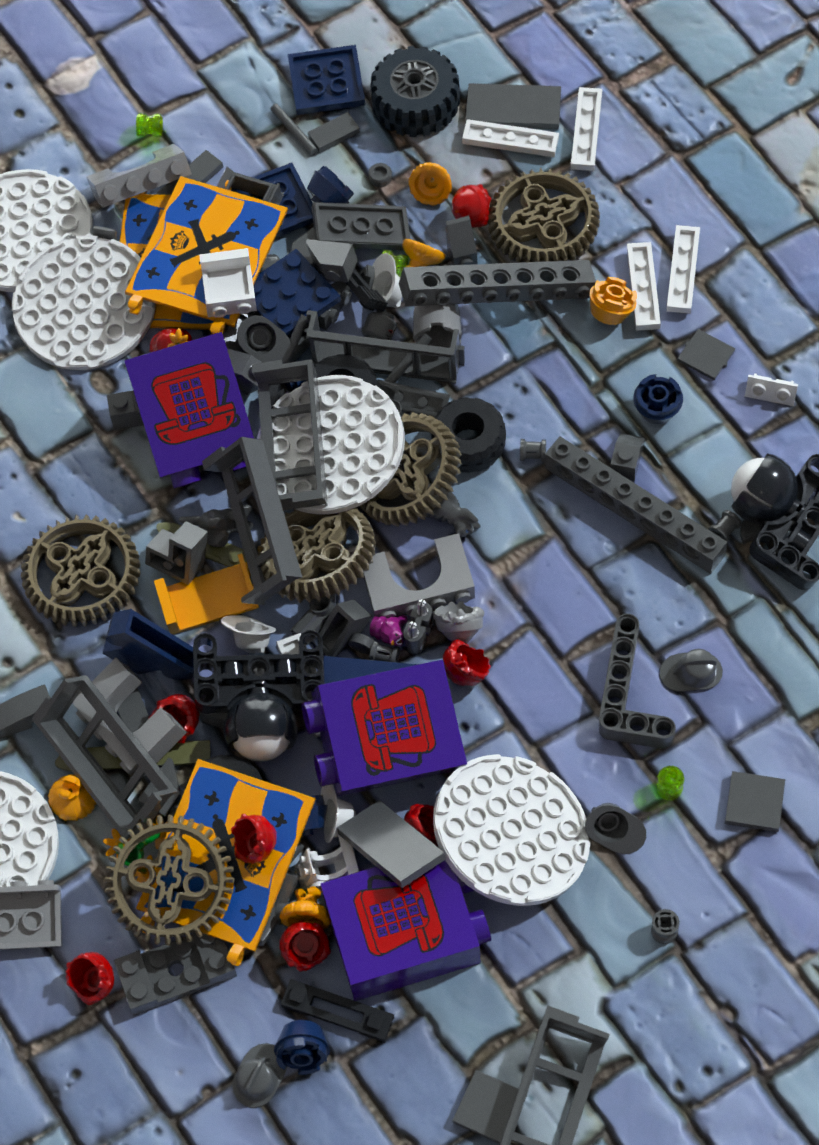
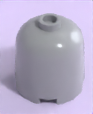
(437, 322)

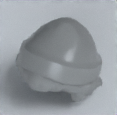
(458, 621)

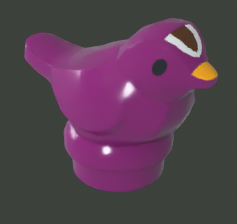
(388, 629)

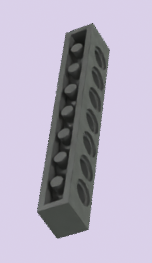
(496, 282)
(635, 505)

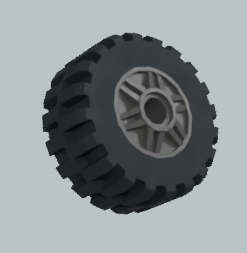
(415, 91)

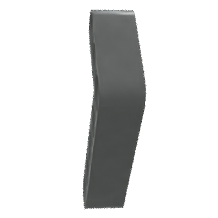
(620, 688)

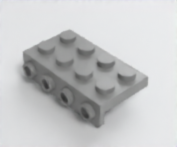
(30, 915)

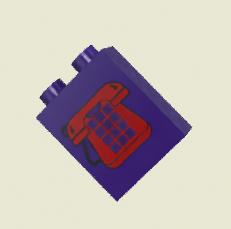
(188, 405)
(385, 728)
(404, 933)

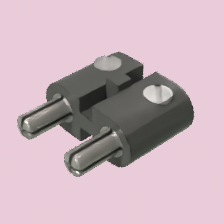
(418, 627)

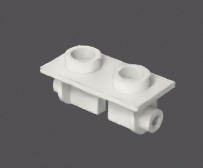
(771, 390)

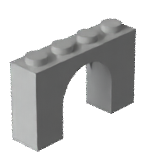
(112, 187)
(453, 584)
(155, 735)

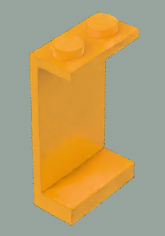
(205, 598)

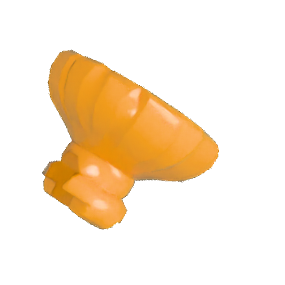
(425, 188)
(421, 254)
(68, 804)
(305, 909)

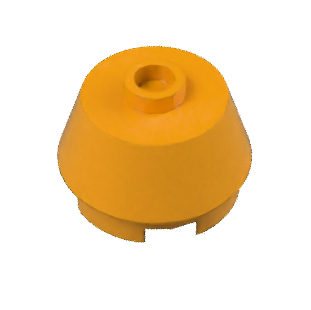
(612, 301)

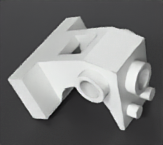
(308, 864)

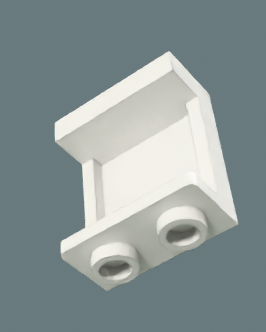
(228, 283)

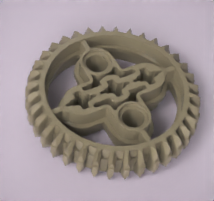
(543, 217)
(414, 478)
(324, 551)
(80, 570)
(168, 844)

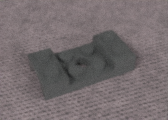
(147, 975)

